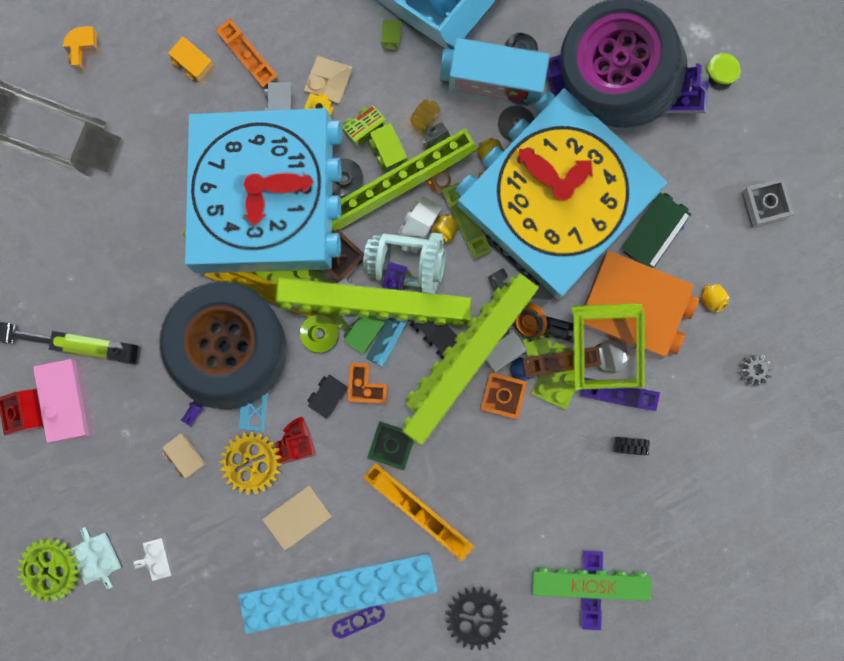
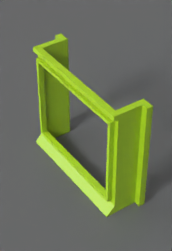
(608, 311)

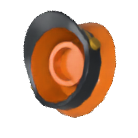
(531, 321)

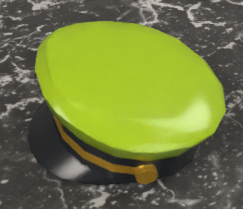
(723, 71)

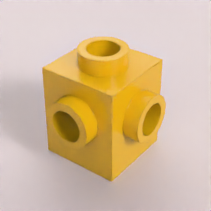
(321, 99)

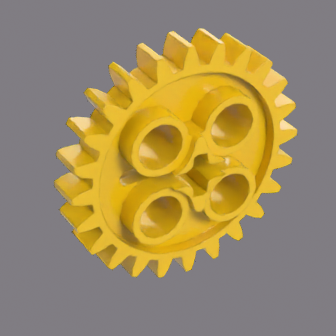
(257, 478)

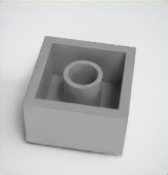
(768, 202)
(505, 352)

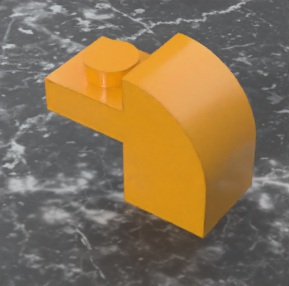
(77, 40)

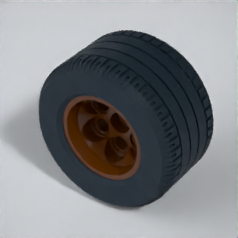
(191, 323)

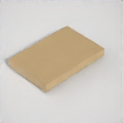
(297, 518)

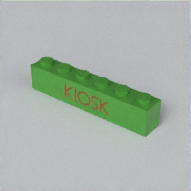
(590, 585)

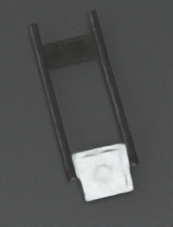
(93, 147)

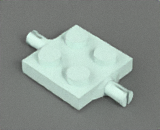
(95, 558)

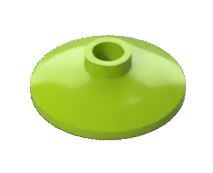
(319, 323)

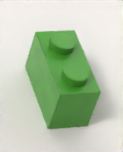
(363, 333)

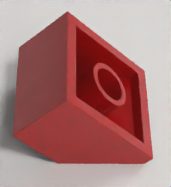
(20, 411)

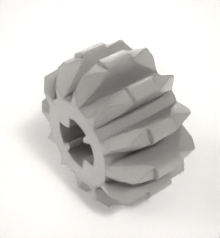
(762, 367)

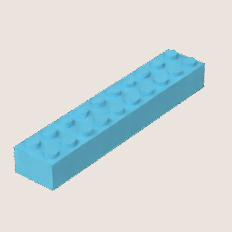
(337, 593)

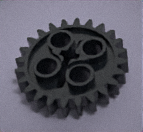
(473, 636)

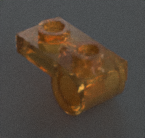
(435, 186)

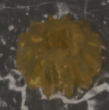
(425, 114)

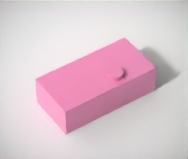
(61, 401)

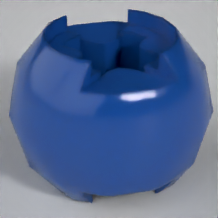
(517, 369)

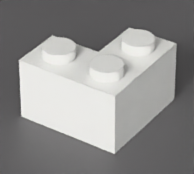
(420, 220)

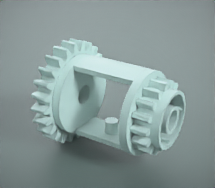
(431, 261)

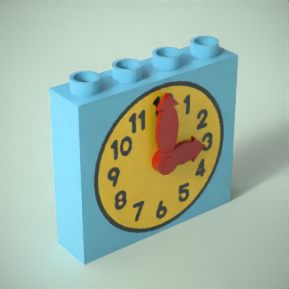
(559, 192)

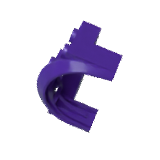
(694, 97)

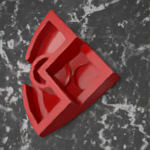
(295, 443)

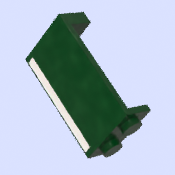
(656, 230)

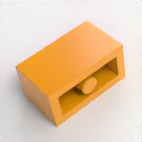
(190, 59)

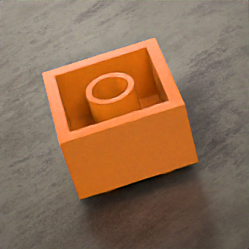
(503, 396)

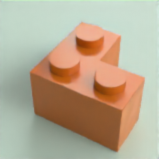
(361, 390)

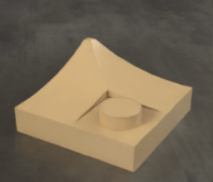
(328, 79)

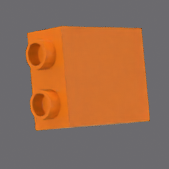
(662, 299)

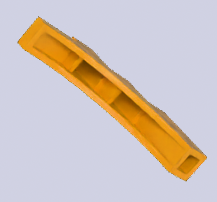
(418, 512)

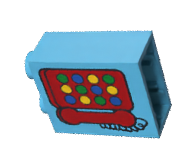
(494, 72)

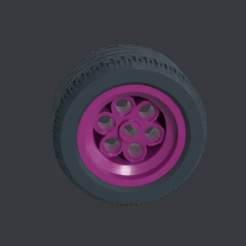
(610, 27)

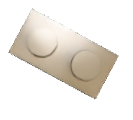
(183, 456)

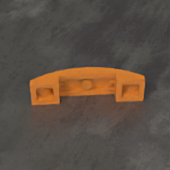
(246, 53)

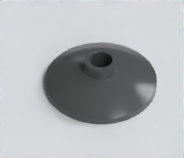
(507, 117)
(355, 178)

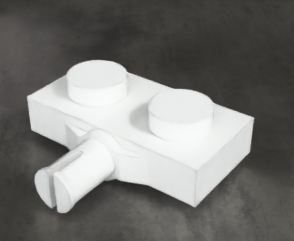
(155, 559)

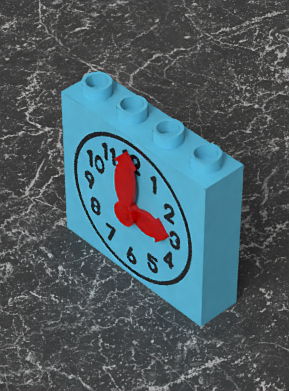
(262, 191)

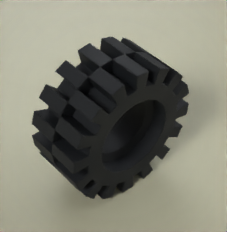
(632, 446)

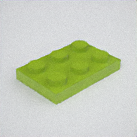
(556, 387)

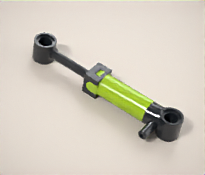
(75, 344)

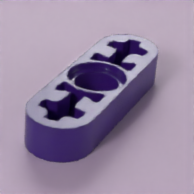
(347, 632)

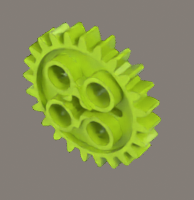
(36, 582)

